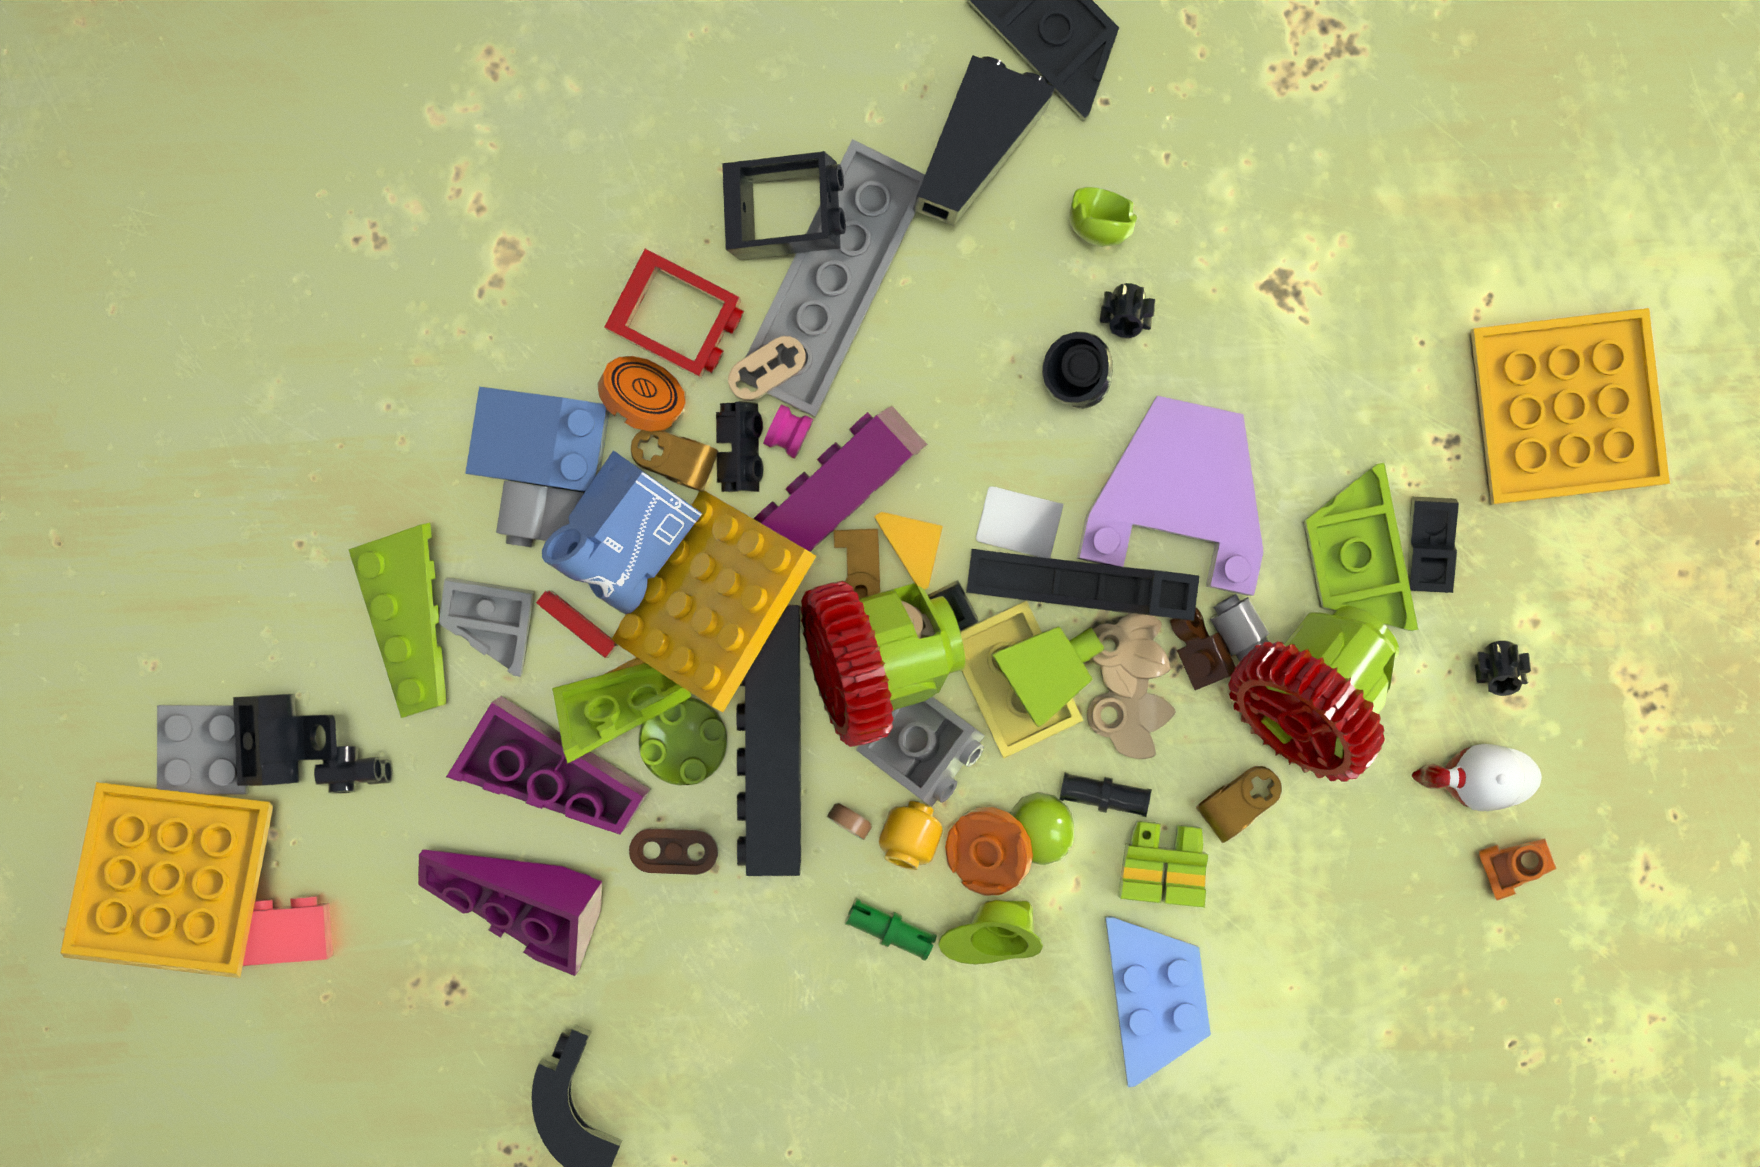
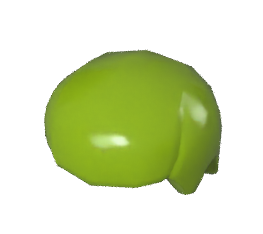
(1102, 216)
(1047, 825)

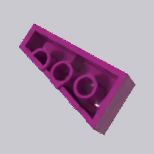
(844, 479)

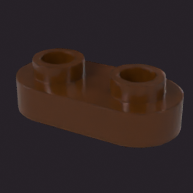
(673, 851)

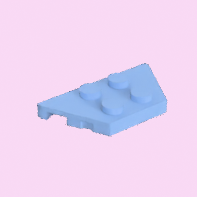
(1156, 997)

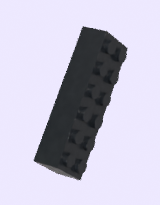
(772, 755)

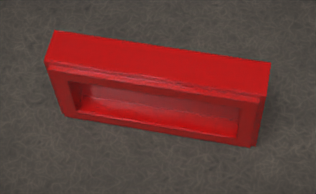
(577, 623)

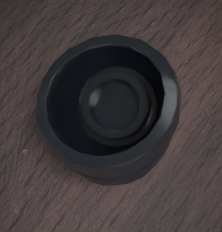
(1078, 369)

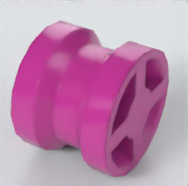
(788, 431)

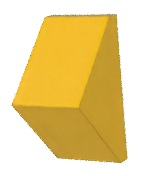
(913, 543)

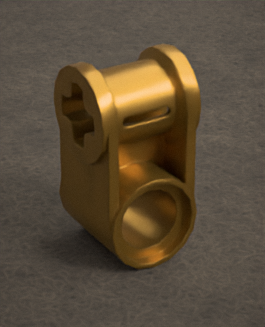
(681, 461)
(1232, 806)

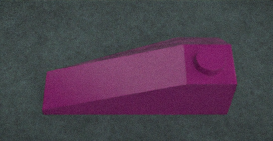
(532, 902)

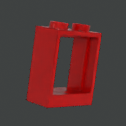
(634, 294)

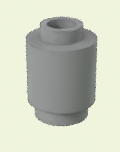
(1239, 625)

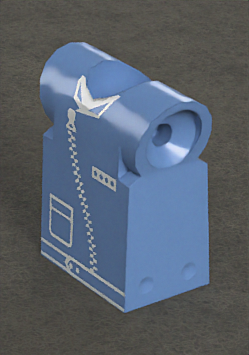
(620, 533)

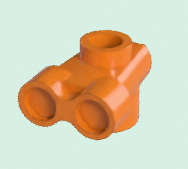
(1506, 869)

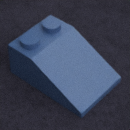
(537, 439)

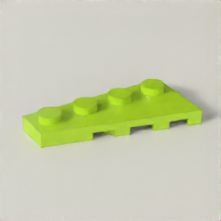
(399, 601)

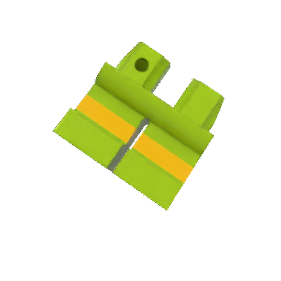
(1183, 867)

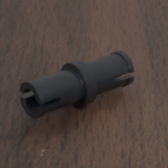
(1105, 794)

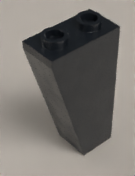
(981, 132)

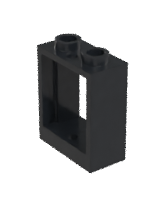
(739, 204)

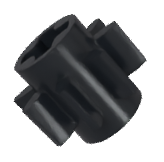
(1127, 310)
(1502, 668)

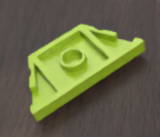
(1361, 553)

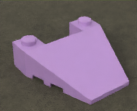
(1186, 478)

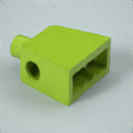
(1048, 669)

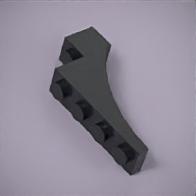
(1083, 584)

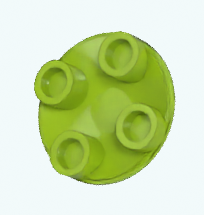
(683, 743)

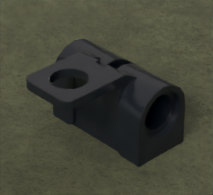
(274, 739)

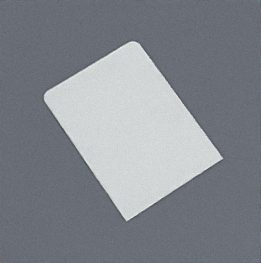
(1019, 522)

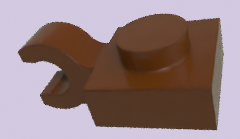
(1204, 656)

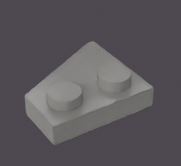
(490, 618)

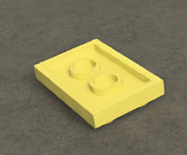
(995, 697)

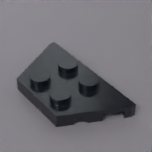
(1060, 40)

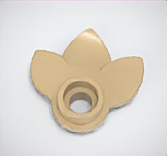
(1134, 654)
(1134, 720)

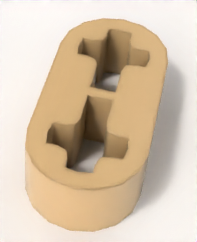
(760, 359)

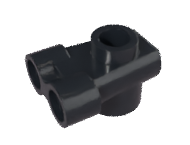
(347, 770)

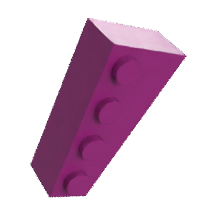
(526, 760)

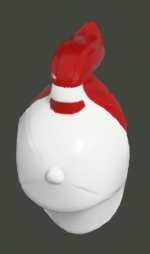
(1484, 777)

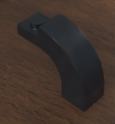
(556, 1118)

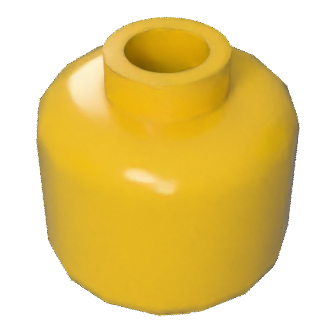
(910, 835)

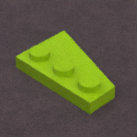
(610, 705)

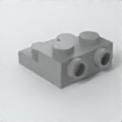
(926, 749)

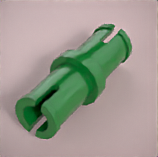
(890, 929)

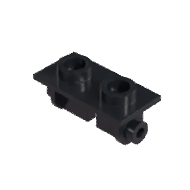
(741, 426)

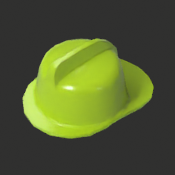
(996, 934)

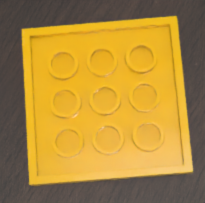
(1570, 406)
(715, 601)
(167, 880)

